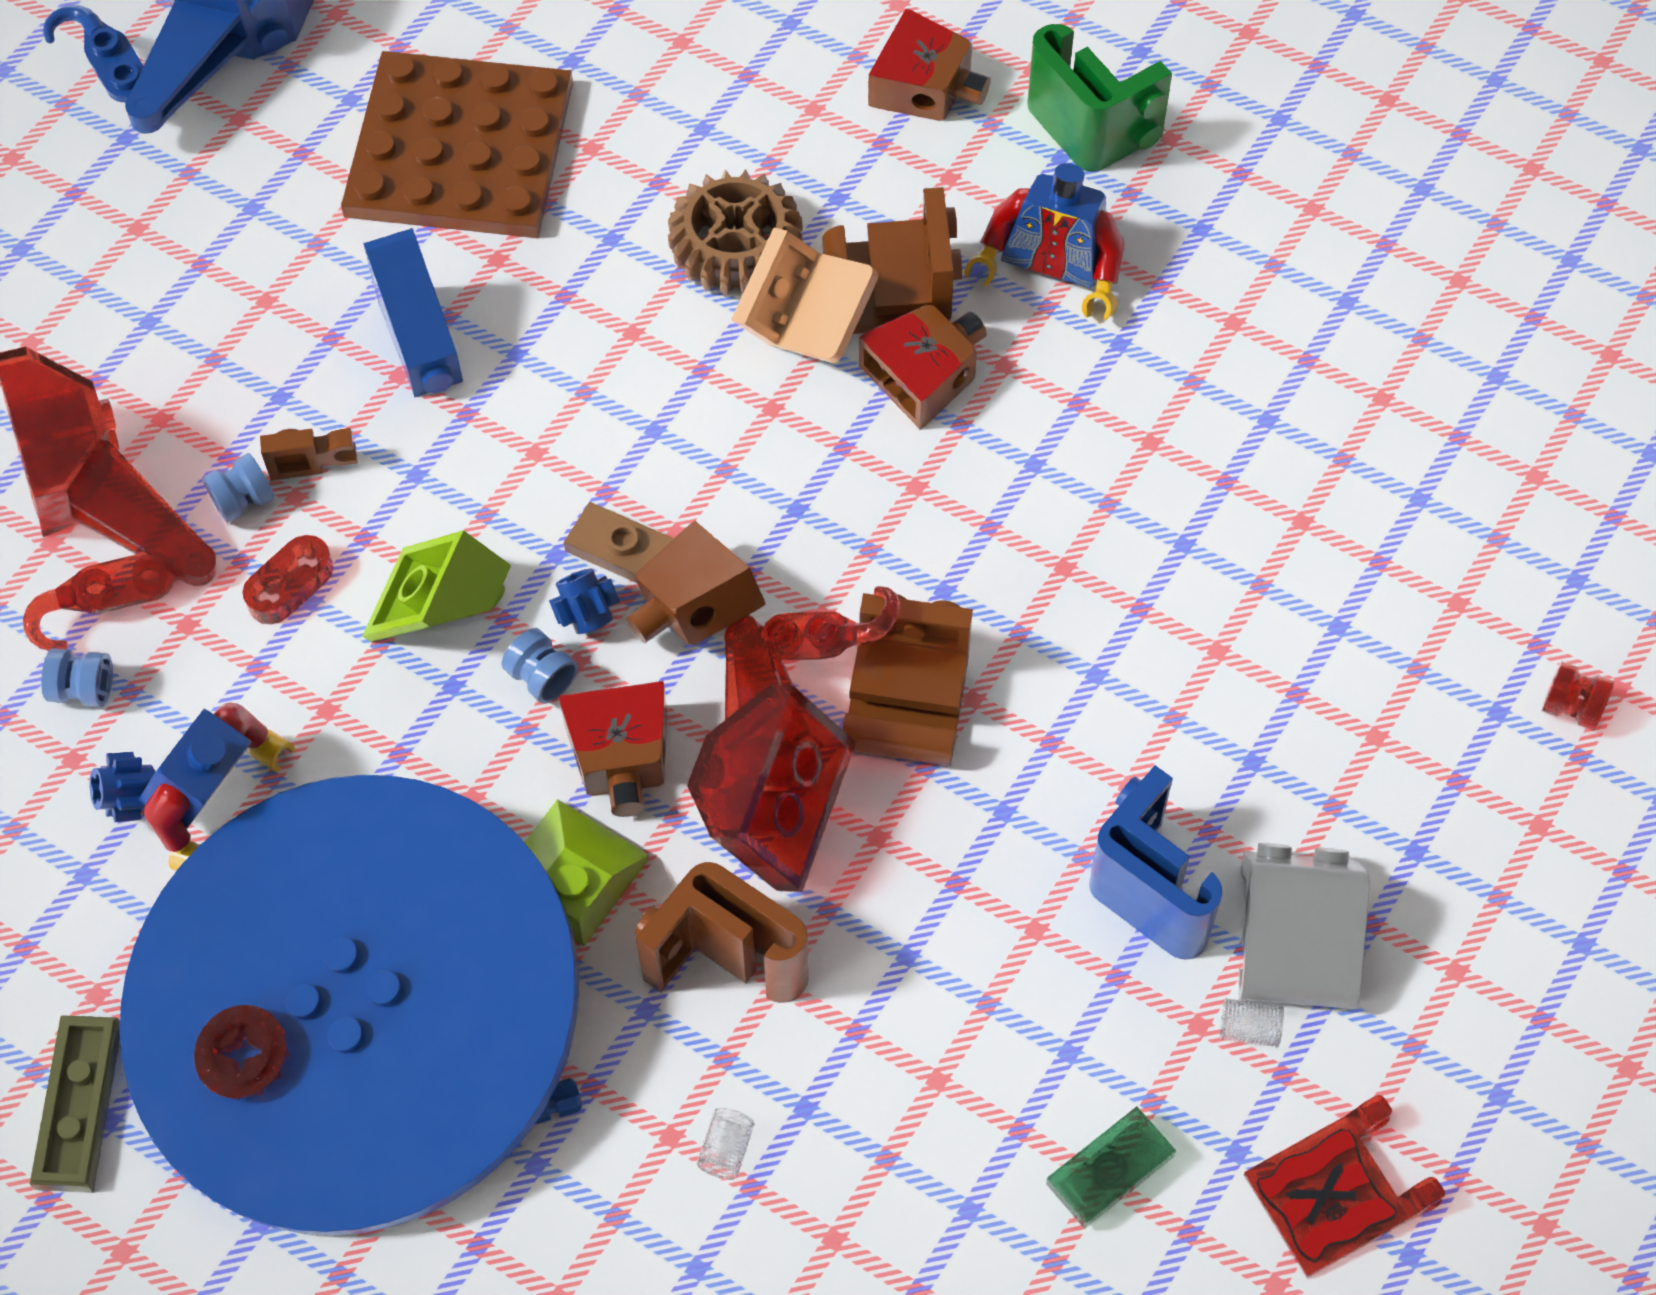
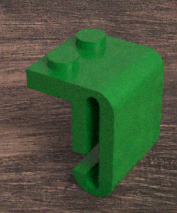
(1087, 107)

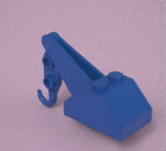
(187, 52)

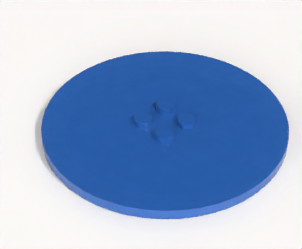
(414, 991)

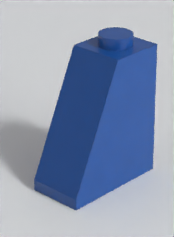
(413, 313)

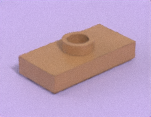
(613, 541)

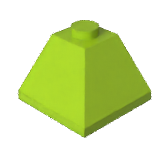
(437, 585)
(585, 864)

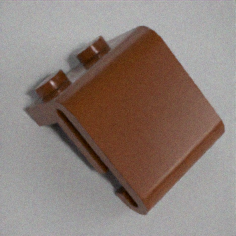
(910, 258)
(910, 681)
(725, 923)

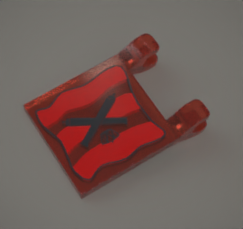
(1331, 1193)

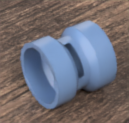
(238, 488)
(539, 665)
(77, 677)

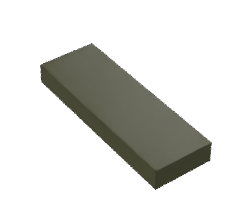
(76, 1104)

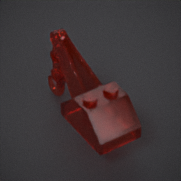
(82, 478)
(776, 758)

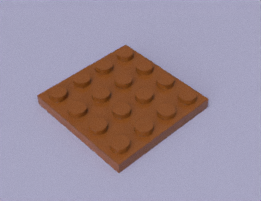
(458, 144)

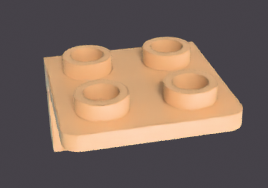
(804, 298)

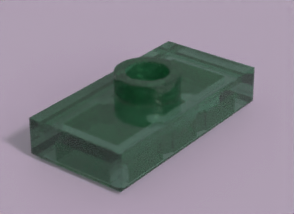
(1110, 1167)

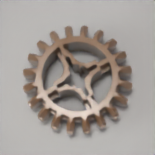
(736, 214)

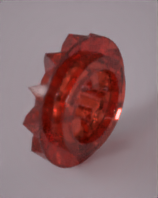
(226, 1033)

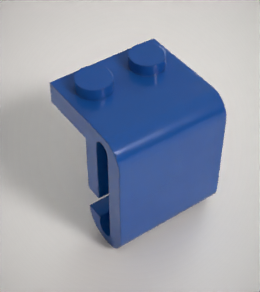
(1143, 873)

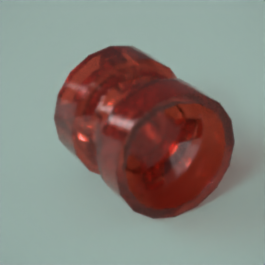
(1564, 694)

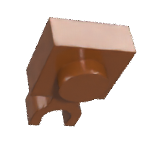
(300, 453)

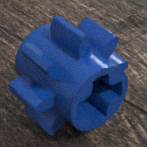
(584, 601)
(120, 786)

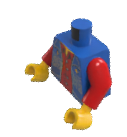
(1057, 232)
(198, 769)

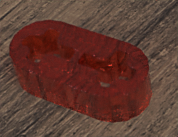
(288, 579)

